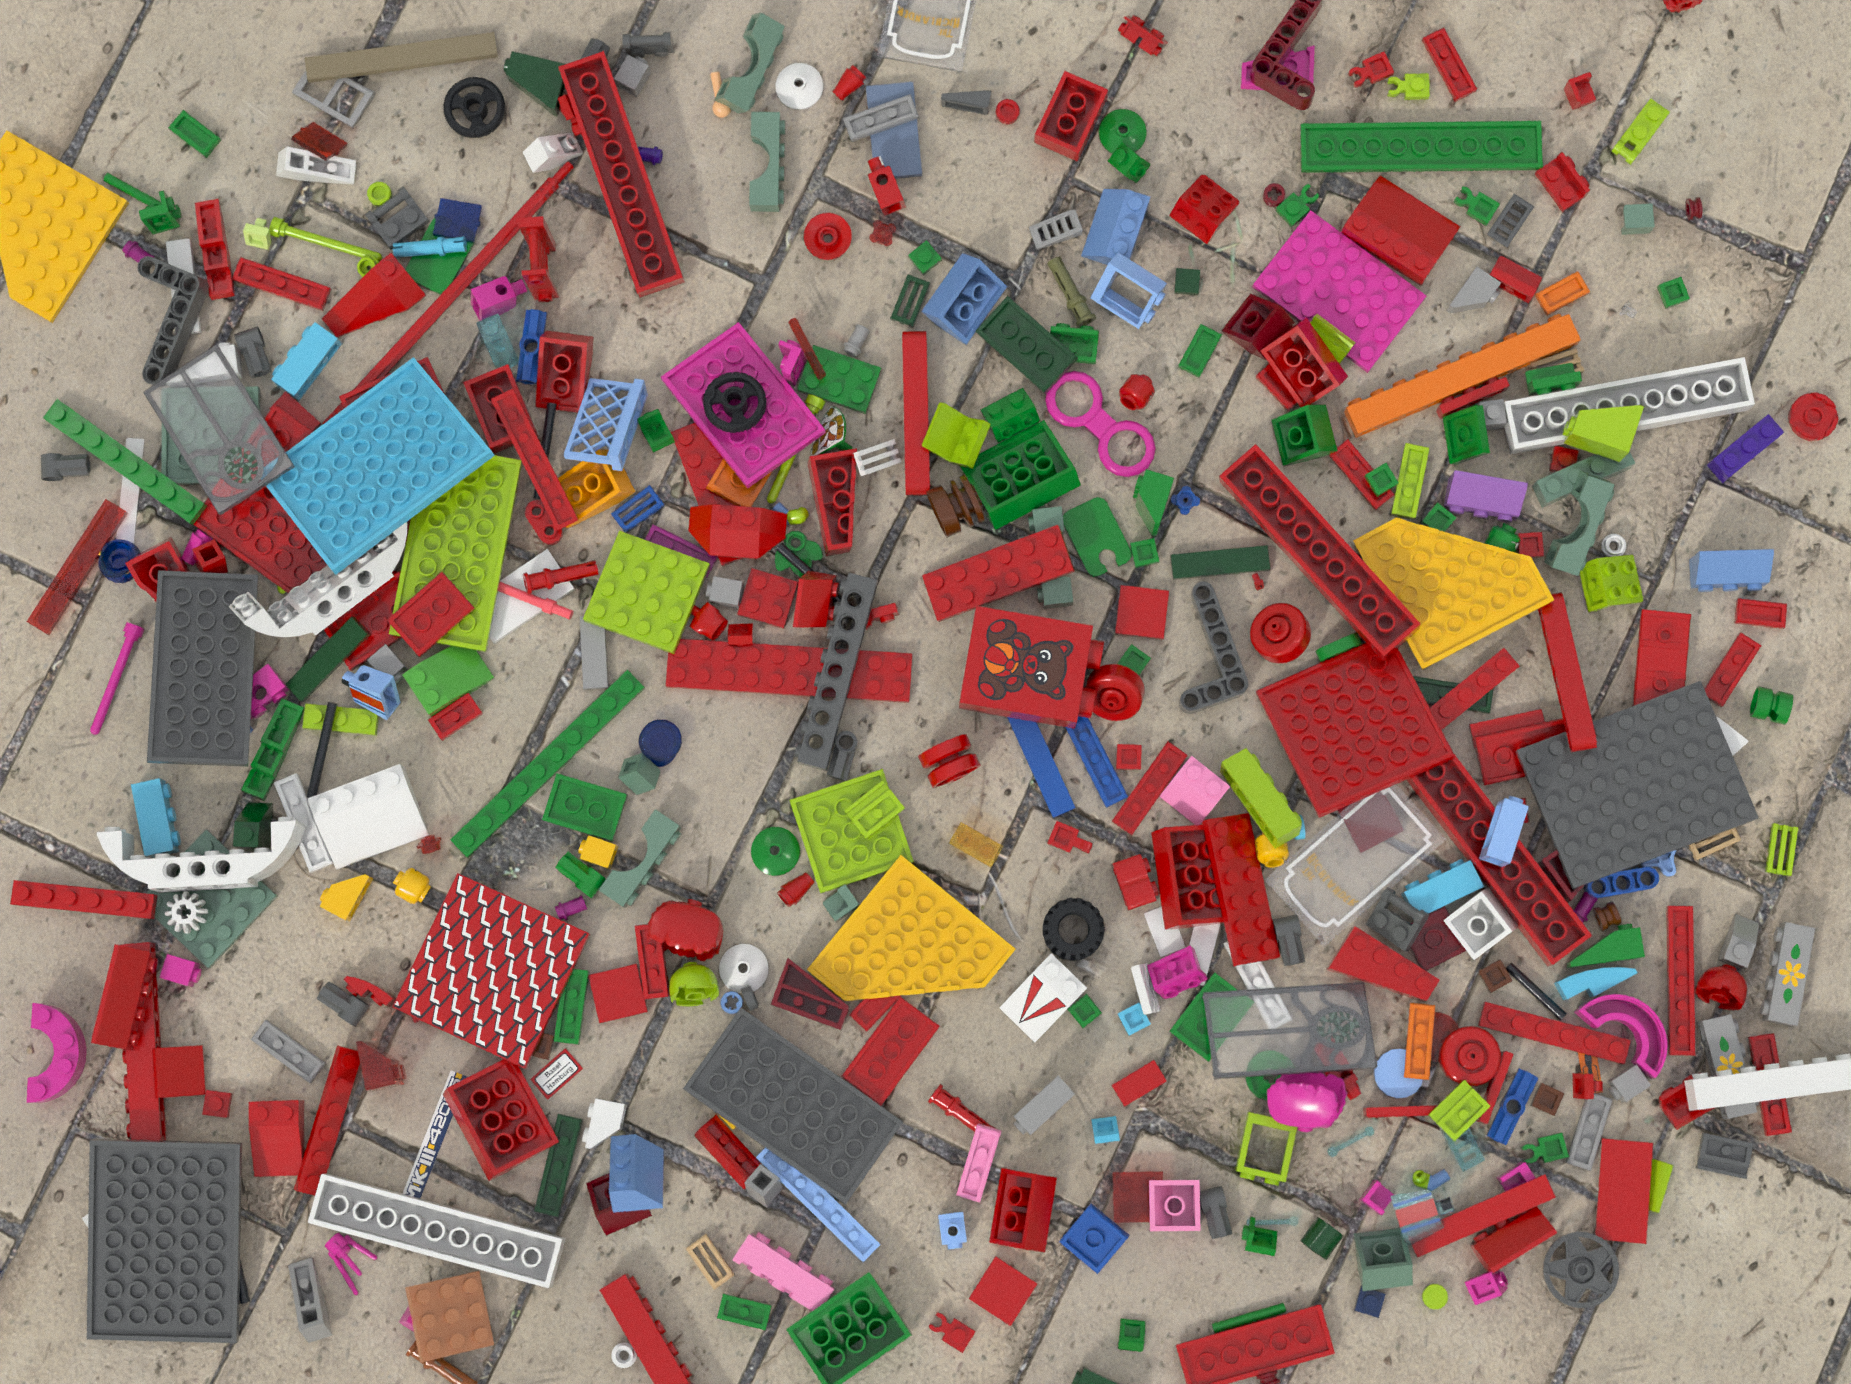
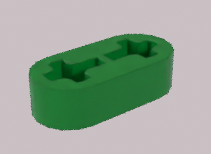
(1338, 647)

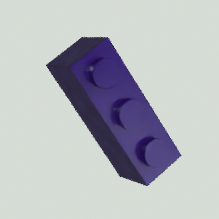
(1745, 448)

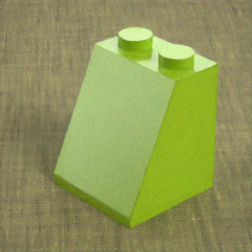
(1604, 430)

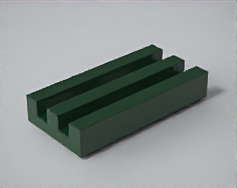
(902, 320)

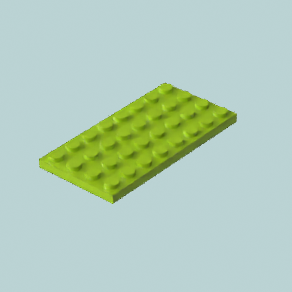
(467, 541)

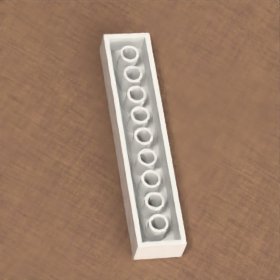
(1666, 398)
(436, 1230)

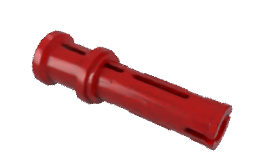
(549, 578)
(954, 1107)

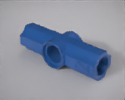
(528, 361)
(1519, 1091)

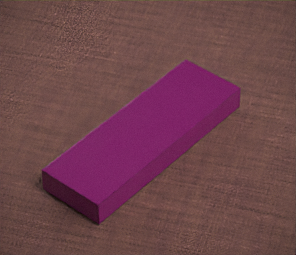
(666, 539)

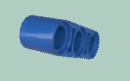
(1633, 881)

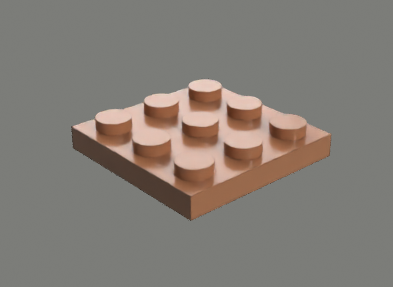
(449, 1316)

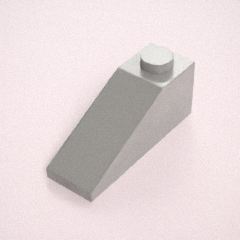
(309, 1301)

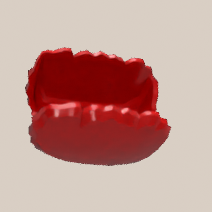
(687, 929)

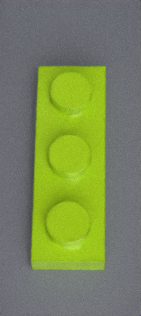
(1410, 481)
(346, 719)

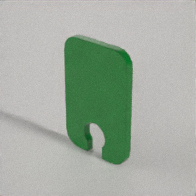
(436, 271)
(1094, 530)

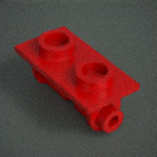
(1151, 38)

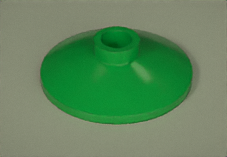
(1110, 135)
(786, 858)

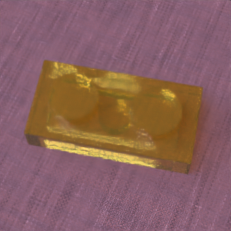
(976, 845)

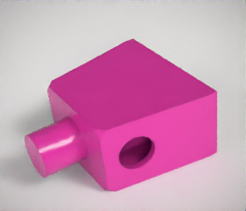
(496, 297)

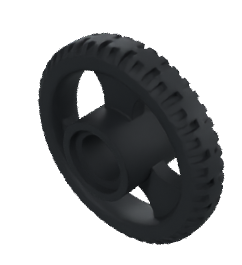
(478, 127)
(714, 396)

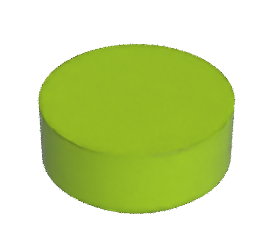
(379, 193)
(1434, 1296)

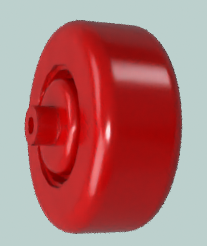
(1280, 633)
(1117, 692)
(1470, 1056)

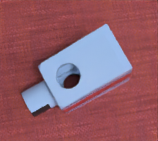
(373, 690)

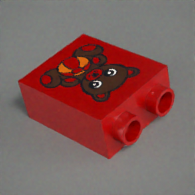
(1029, 667)

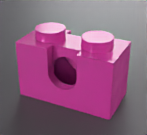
(275, 688)

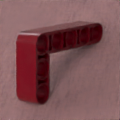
(1284, 45)

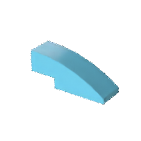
(1592, 981)

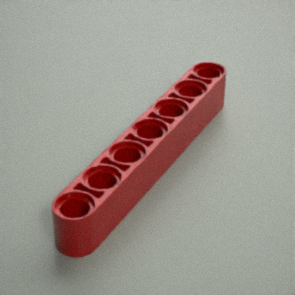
(915, 412)
(1567, 675)

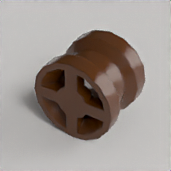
(1607, 916)

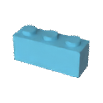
(306, 361)
(155, 817)
(1443, 887)

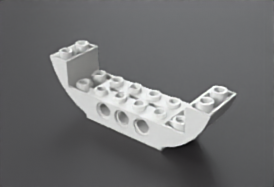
(324, 595)
(244, 871)

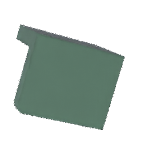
(1638, 219)
(639, 773)
(841, 903)

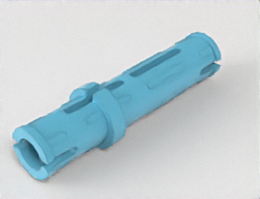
(428, 247)

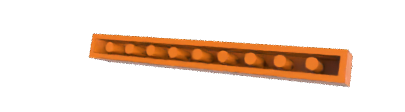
(1453, 378)

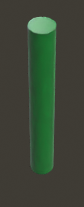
(130, 190)
(1249, 1317)

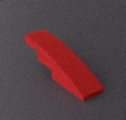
(214, 249)

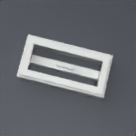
(891, 452)
(1145, 989)

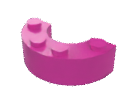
(1640, 1019)
(68, 1056)

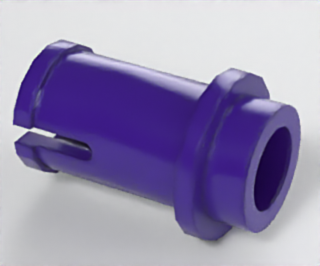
(651, 155)

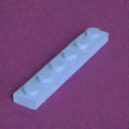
(822, 1206)

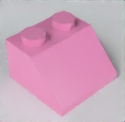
(1194, 791)
(1174, 1205)

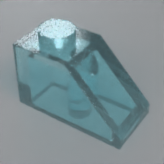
(497, 341)

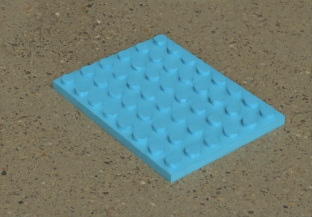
(377, 465)

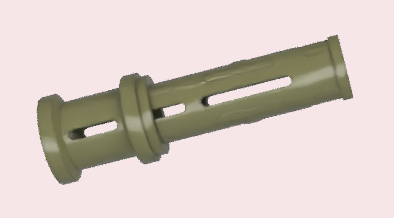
(1075, 301)

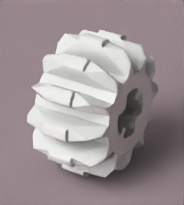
(182, 922)

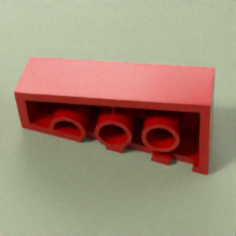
(834, 496)
(1377, 964)

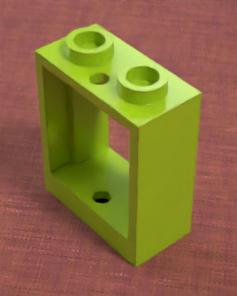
(1250, 1173)

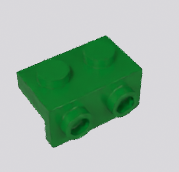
(1079, 341)
(1552, 378)
(1010, 414)

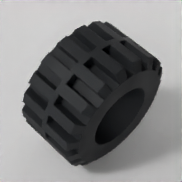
(1078, 907)

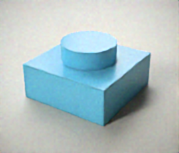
(1133, 1019)
(1105, 1130)

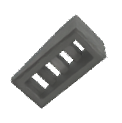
(969, 101)
(1522, 204)

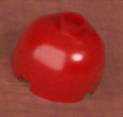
(1723, 986)

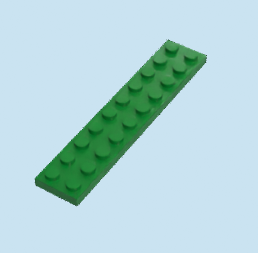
(1421, 146)

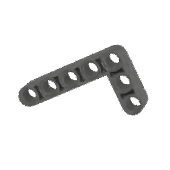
(173, 317)
(1218, 652)

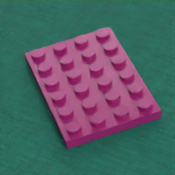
(1342, 283)
(785, 425)

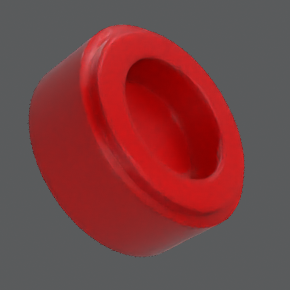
(1007, 111)

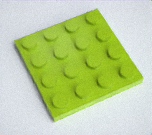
(646, 592)
(834, 843)

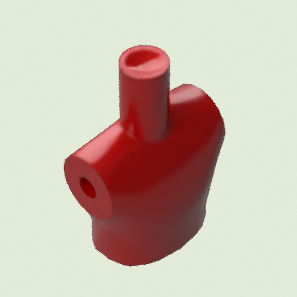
(708, 621)

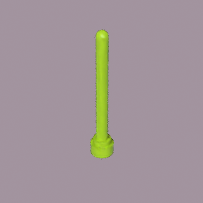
(280, 228)
(815, 405)

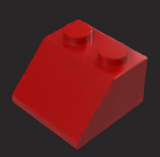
(815, 600)

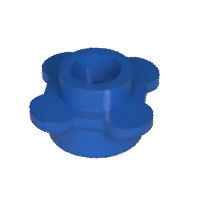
(1189, 495)

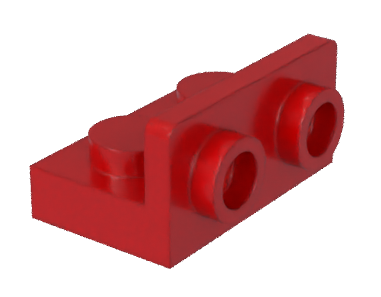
(1563, 182)

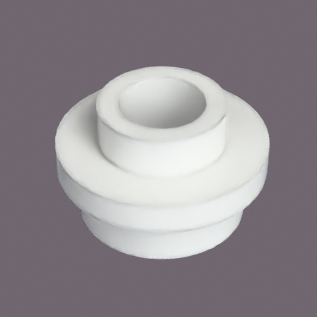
(1615, 538)
(616, 1355)

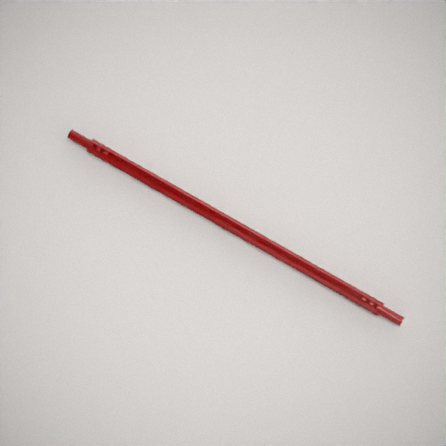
(462, 281)

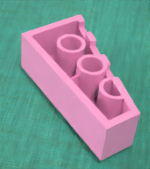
(784, 1272)

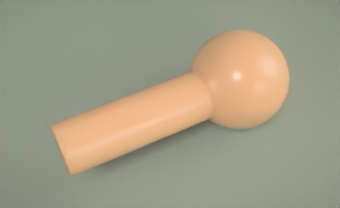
(718, 108)

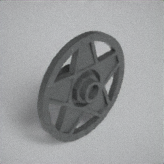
(1581, 1269)

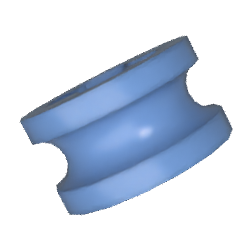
(724, 1000)

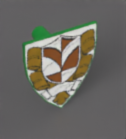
(835, 434)

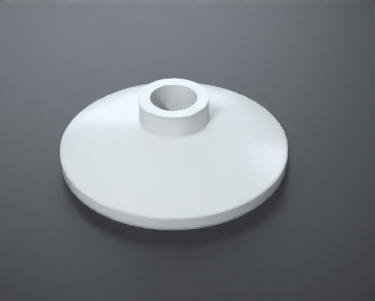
(799, 97)
(756, 963)

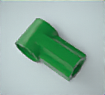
(584, 877)

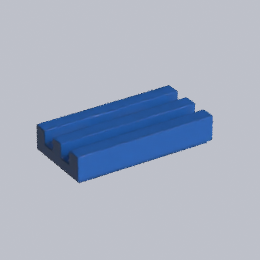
(626, 528)

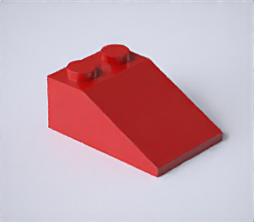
(563, 369)
(277, 1137)

